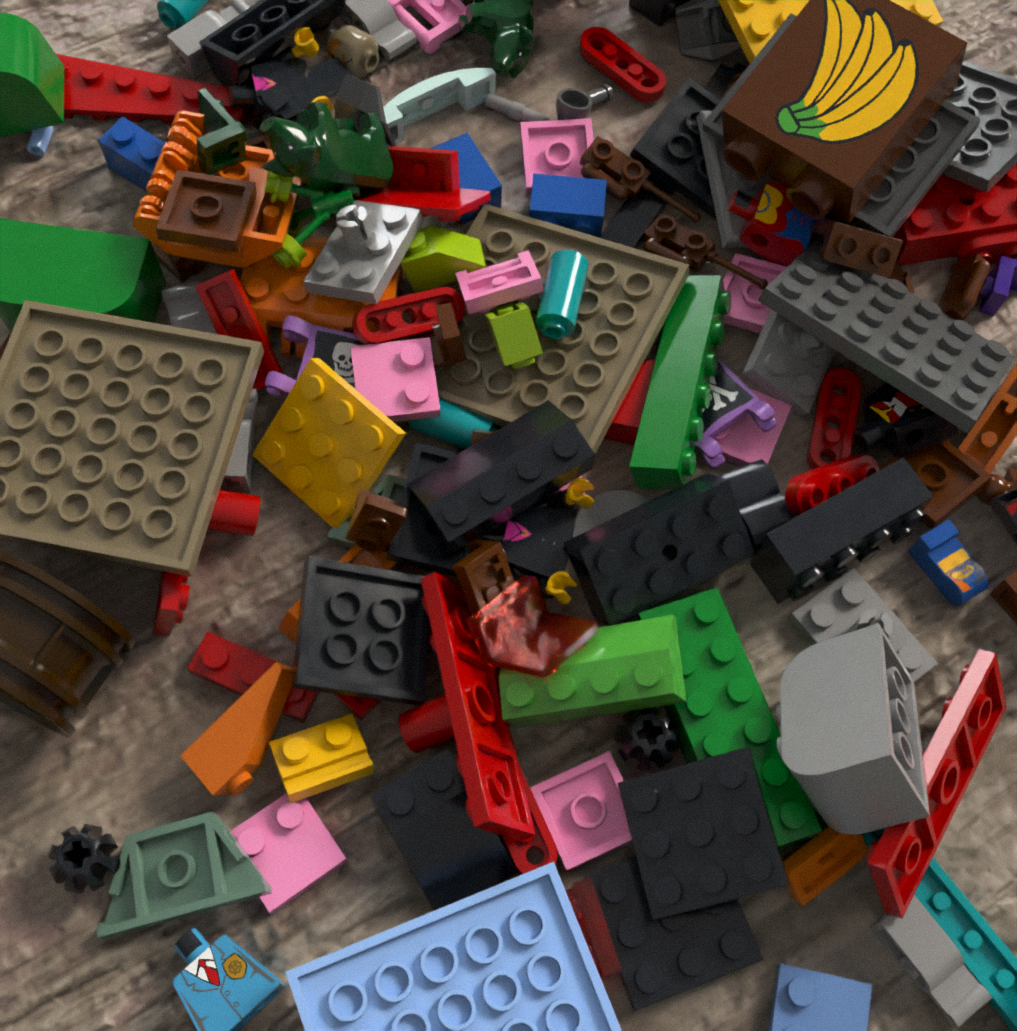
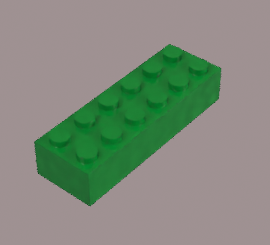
(729, 709)

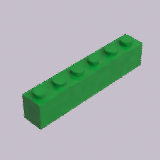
(680, 386)

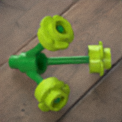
(323, 206)

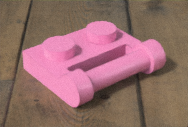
(439, 13)
(500, 283)

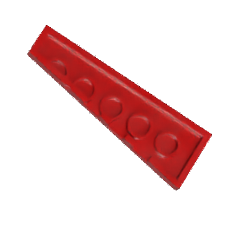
(133, 93)

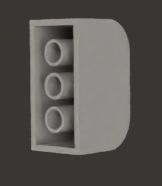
(854, 732)

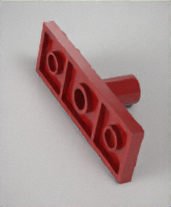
(232, 514)
(471, 715)
(949, 764)

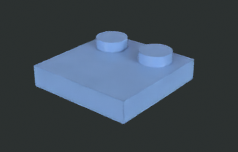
(818, 1001)

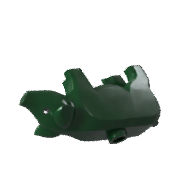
(507, 27)
(329, 151)

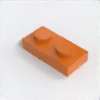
(822, 863)

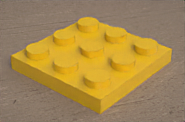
(327, 442)

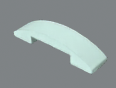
(464, 86)

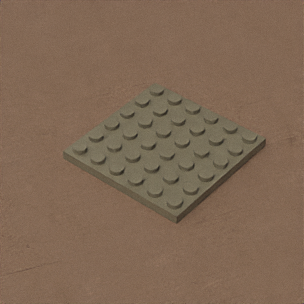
(582, 373)
(117, 434)

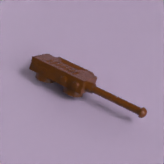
(627, 171)
(681, 244)
(964, 286)

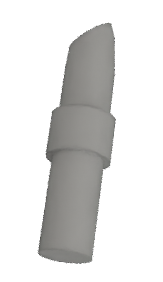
(514, 110)

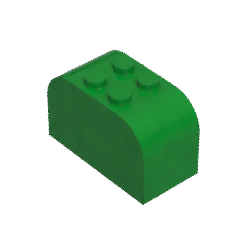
(28, 78)
(77, 271)

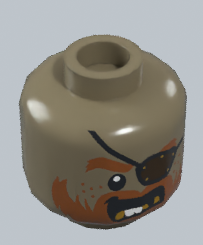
(354, 49)

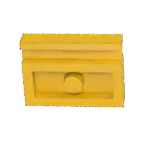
(321, 758)

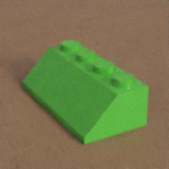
(613, 673)

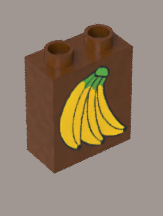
(840, 102)

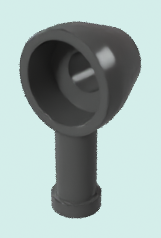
(577, 104)

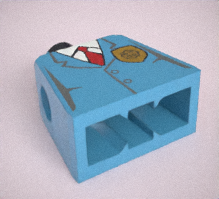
(222, 983)

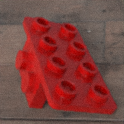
(427, 182)

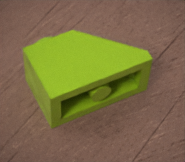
(438, 255)
(514, 334)

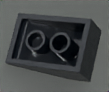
(436, 836)

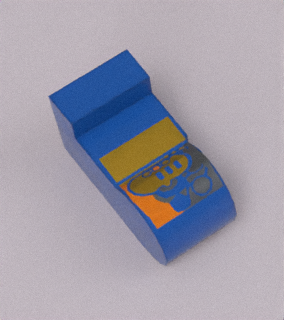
(949, 564)

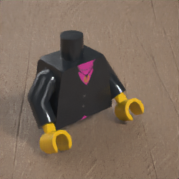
(271, 72)
(537, 537)

